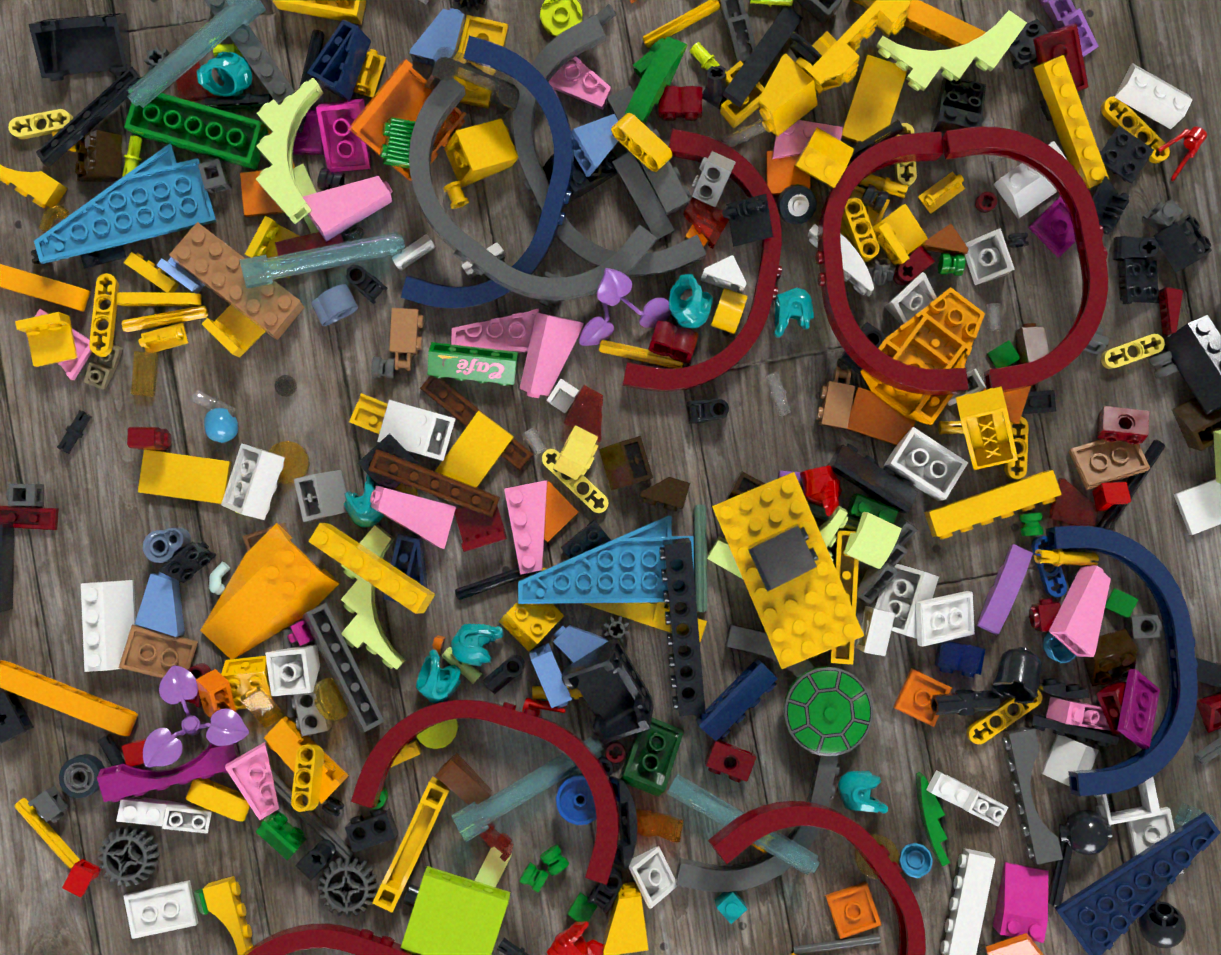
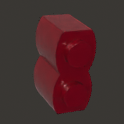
(681, 102)
(673, 341)
(148, 438)

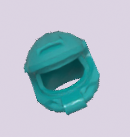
(233, 71)
(792, 305)
(694, 310)
(360, 506)
(469, 643)
(437, 683)
(856, 790)

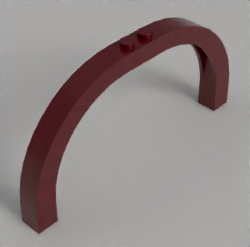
(695, 148)
(1087, 233)
(862, 351)
(390, 745)
(779, 815)
(327, 936)

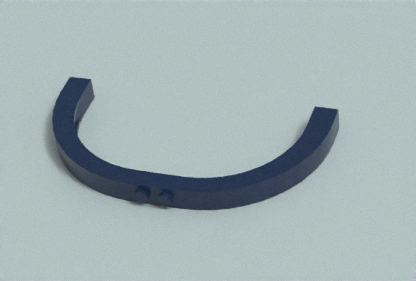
(558, 194)
(1180, 659)

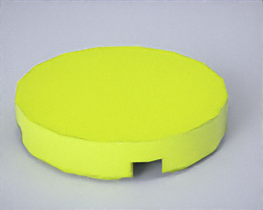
(560, 15)
(439, 734)

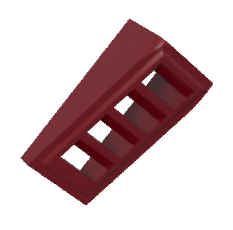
(1170, 305)

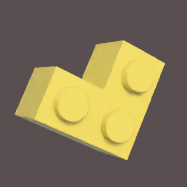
(577, 453)

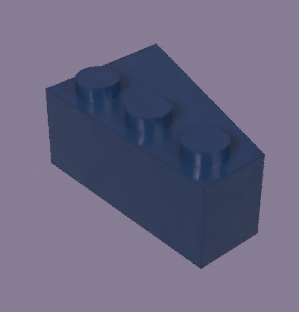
(341, 60)
(409, 559)

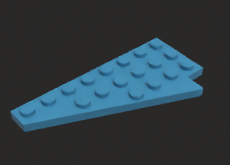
(141, 205)
(611, 573)

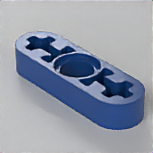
(1048, 583)

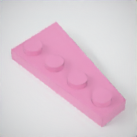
(503, 333)
(527, 518)

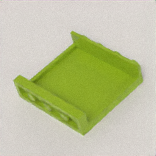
(454, 916)

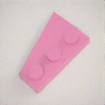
(581, 83)
(797, 136)
(74, 366)
(255, 780)

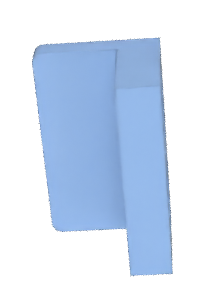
(181, 275)

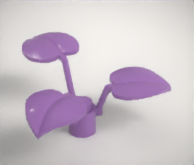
(610, 291)
(162, 747)

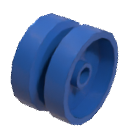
(567, 801)

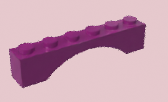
(123, 780)

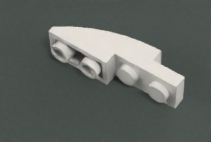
(853, 265)
(967, 798)
(165, 814)

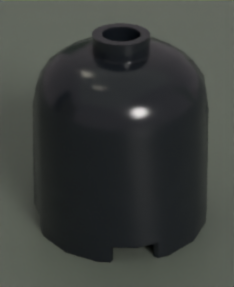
(1018, 675)

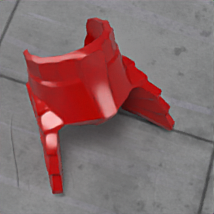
(821, 488)
(573, 943)

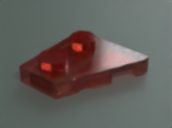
(189, 88)
(706, 220)
(586, 412)
(1073, 506)
(497, 840)

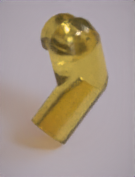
(50, 215)

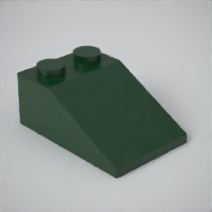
(652, 757)

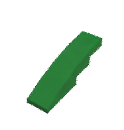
(656, 77)
(930, 813)

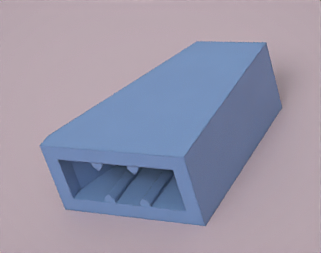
(442, 32)
(593, 142)
(162, 606)
(577, 642)
(550, 676)

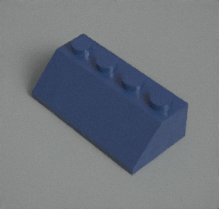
(736, 699)

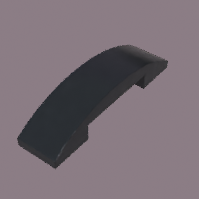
(627, 823)

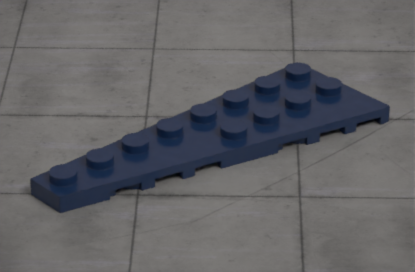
(1117, 899)

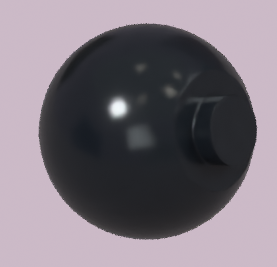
(1086, 832)
(1162, 925)

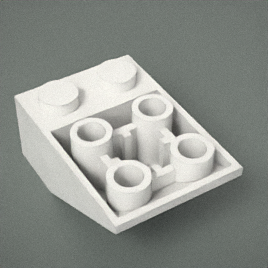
(417, 429)

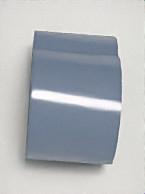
(334, 304)
(163, 545)

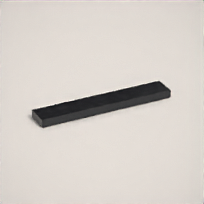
(762, 56)
(88, 118)

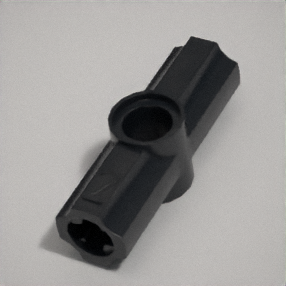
(964, 702)

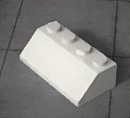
(106, 622)

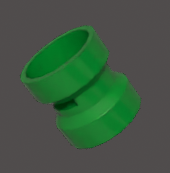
(951, 264)
(1031, 524)
(554, 860)
(530, 873)

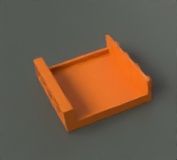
(397, 98)

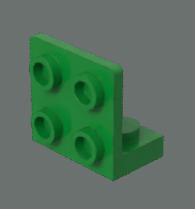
(281, 834)

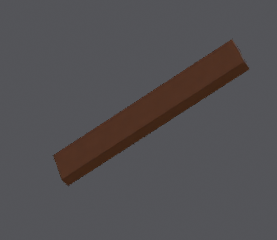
(465, 411)
(433, 483)

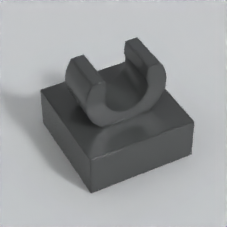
(1097, 343)

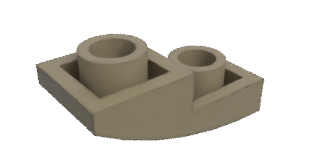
(102, 368)

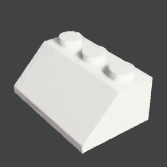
(1153, 97)
(1025, 187)
(926, 464)
(253, 481)
(902, 593)

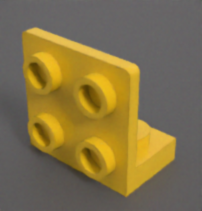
(899, 234)
(265, 238)
(234, 331)
(49, 338)
(530, 622)
(246, 675)

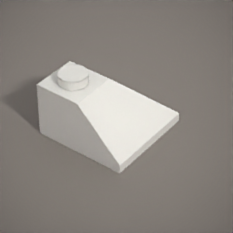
(293, 670)

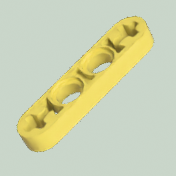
(572, 483)

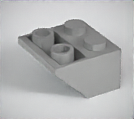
(321, 495)

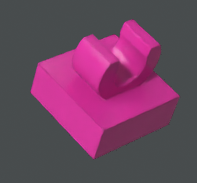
(300, 633)

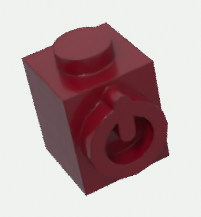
(1043, 614)

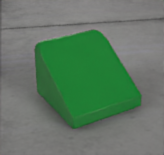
(1003, 355)
(1121, 603)
(200, 901)
(580, 909)

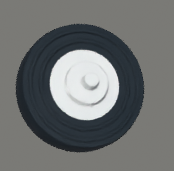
(796, 204)

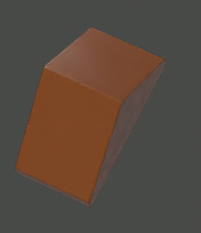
(946, 241)

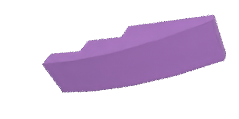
(1063, 14)
(1005, 589)

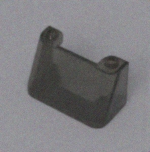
(451, 63)

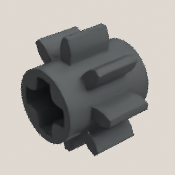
(154, 57)
(881, 271)
(613, 623)

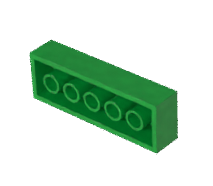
(198, 129)

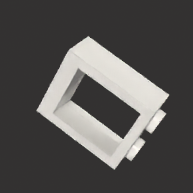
(1149, 807)

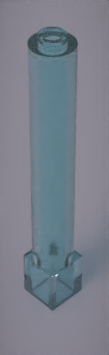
(194, 49)
(262, 270)
(724, 813)
(475, 818)

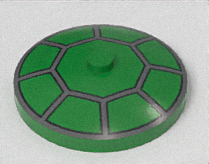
(828, 711)

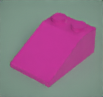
(341, 146)
(1022, 902)

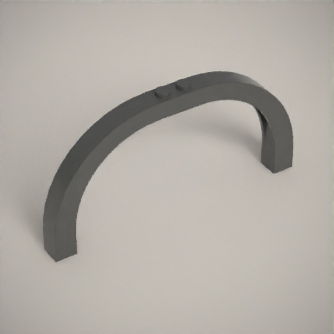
(556, 54)
(427, 125)
(767, 867)

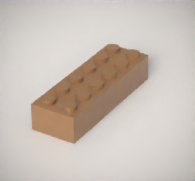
(220, 270)

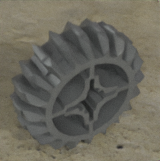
(112, 853)
(331, 888)

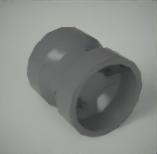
(1163, 359)
(383, 367)

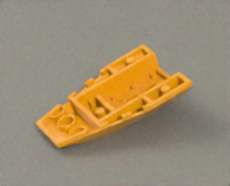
(932, 339)
(266, 594)

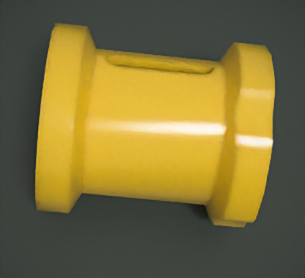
(456, 194)

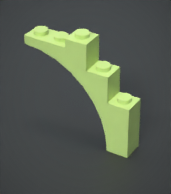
(985, 50)
(277, 148)
(722, 555)
(361, 599)

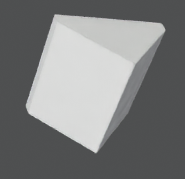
(988, 257)
(725, 275)
(911, 299)
(876, 629)
(1068, 756)
(652, 876)

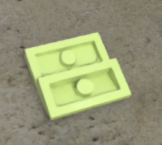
(872, 540)

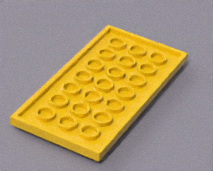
(808, 611)

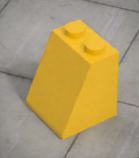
(786, 96)
(480, 151)
(824, 158)
(626, 925)

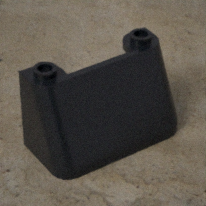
(82, 45)
(612, 691)

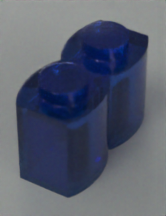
(959, 657)

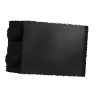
(783, 556)

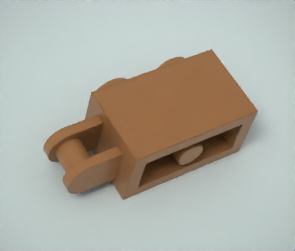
(405, 335)
(836, 401)

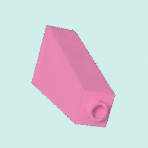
(347, 205)
(547, 352)
(419, 515)
(1082, 612)

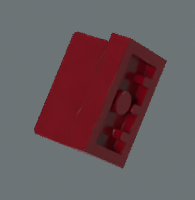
(479, 529)

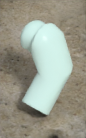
(216, 577)

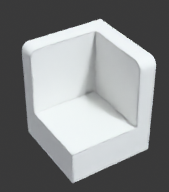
(563, 396)

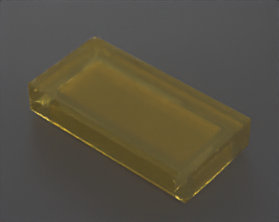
(144, 373)
(262, 707)

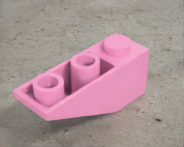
(1076, 713)

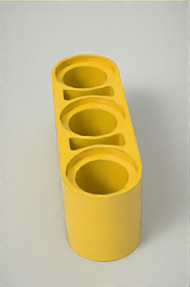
(641, 142)
(861, 219)
(300, 786)
(218, 799)

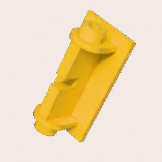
(370, 74)
(942, 192)
(164, 338)

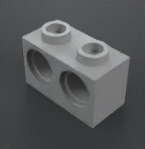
(714, 179)
(305, 711)

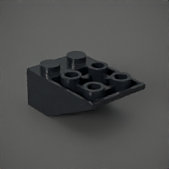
(959, 105)
(579, 182)

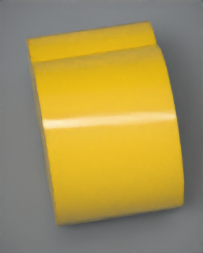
(729, 310)

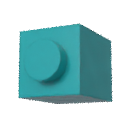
(730, 905)

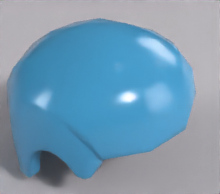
(220, 425)
(1056, 650)
(915, 860)

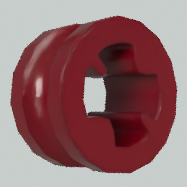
(989, 195)
(620, 757)

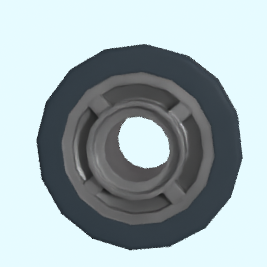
(70, 775)

